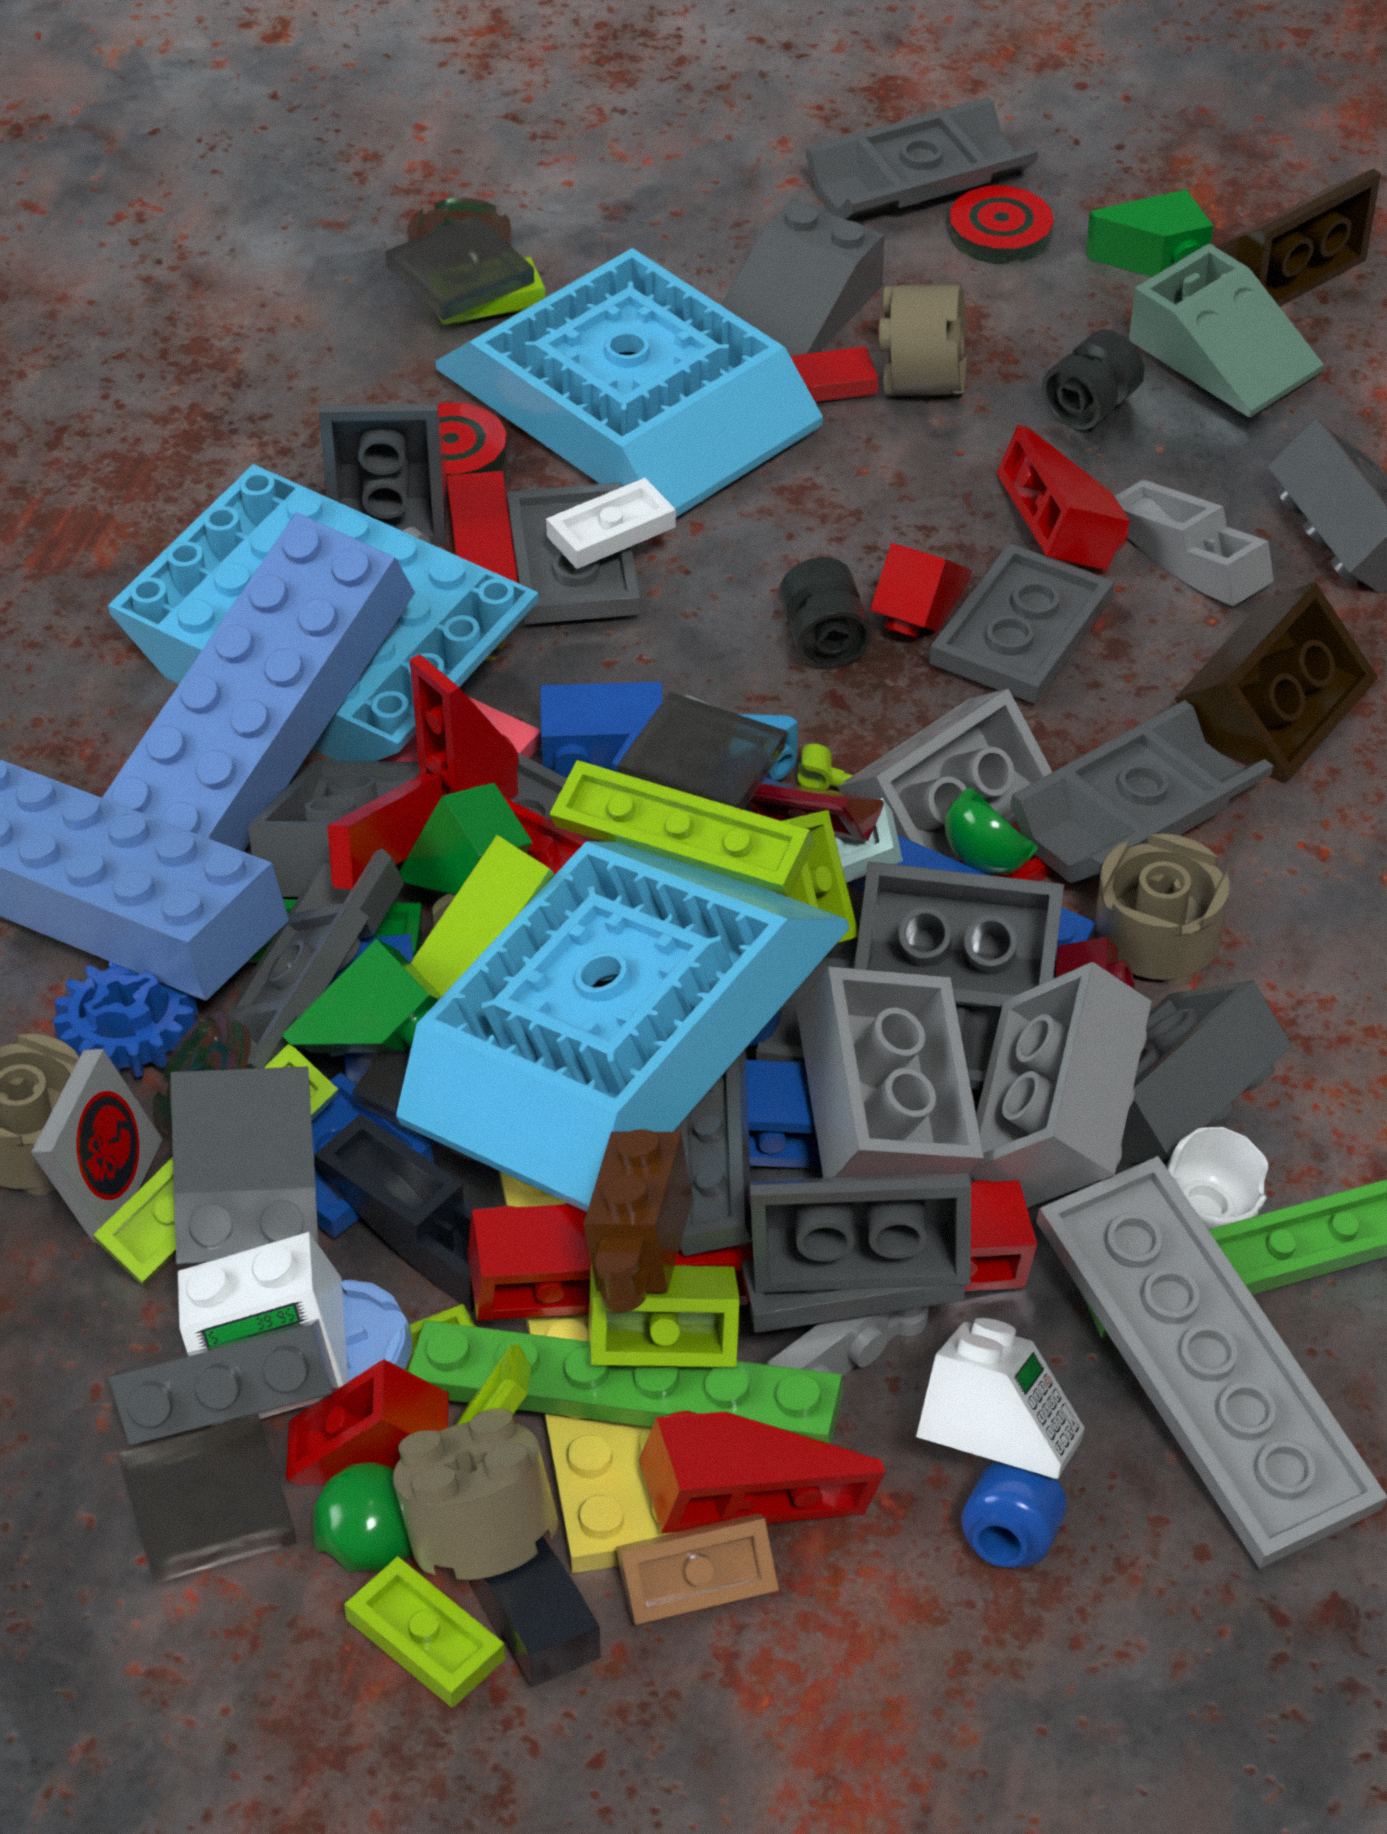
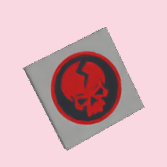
(96, 1142)

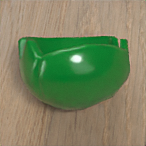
(984, 837)
(361, 1519)

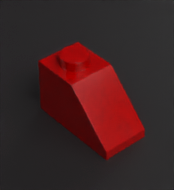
(917, 590)
(362, 1423)

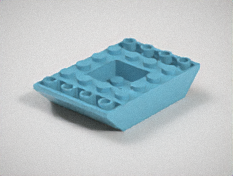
(640, 381)
(451, 620)
(542, 1066)

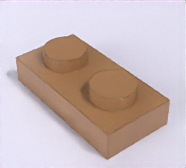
(697, 1568)

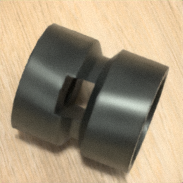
(1093, 379)
(825, 613)

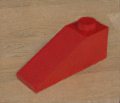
(1062, 503)
(457, 736)
(733, 1467)

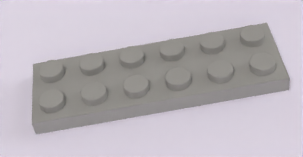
(1211, 1362)

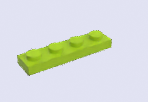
(682, 827)
(144, 1228)

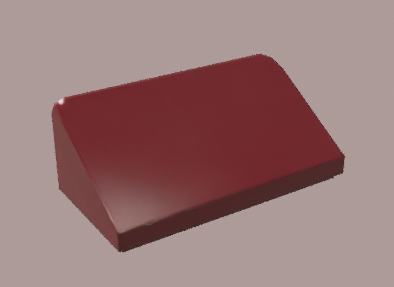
(850, 814)

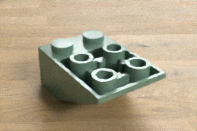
(1221, 331)

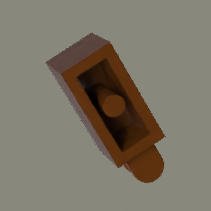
(637, 1216)

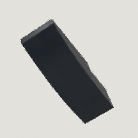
(404, 1201)
(540, 1616)

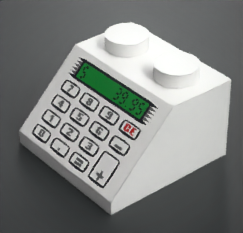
(262, 1293)
(999, 1401)

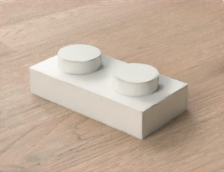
(611, 523)

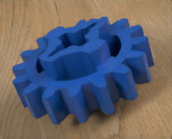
(124, 1015)

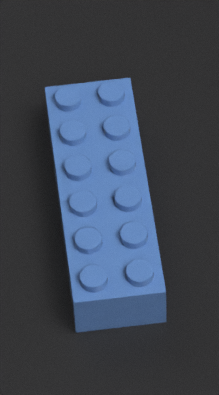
(265, 683)
(131, 885)

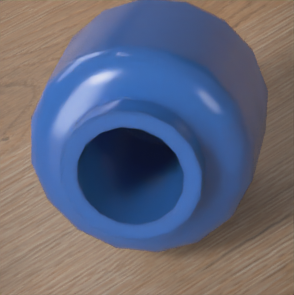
(1013, 1515)

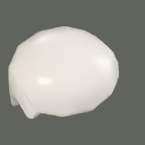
(1220, 1175)

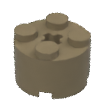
(924, 339)
(1163, 906)
(30, 1085)
(474, 1496)

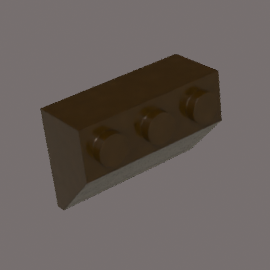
(1310, 239)
(1280, 682)

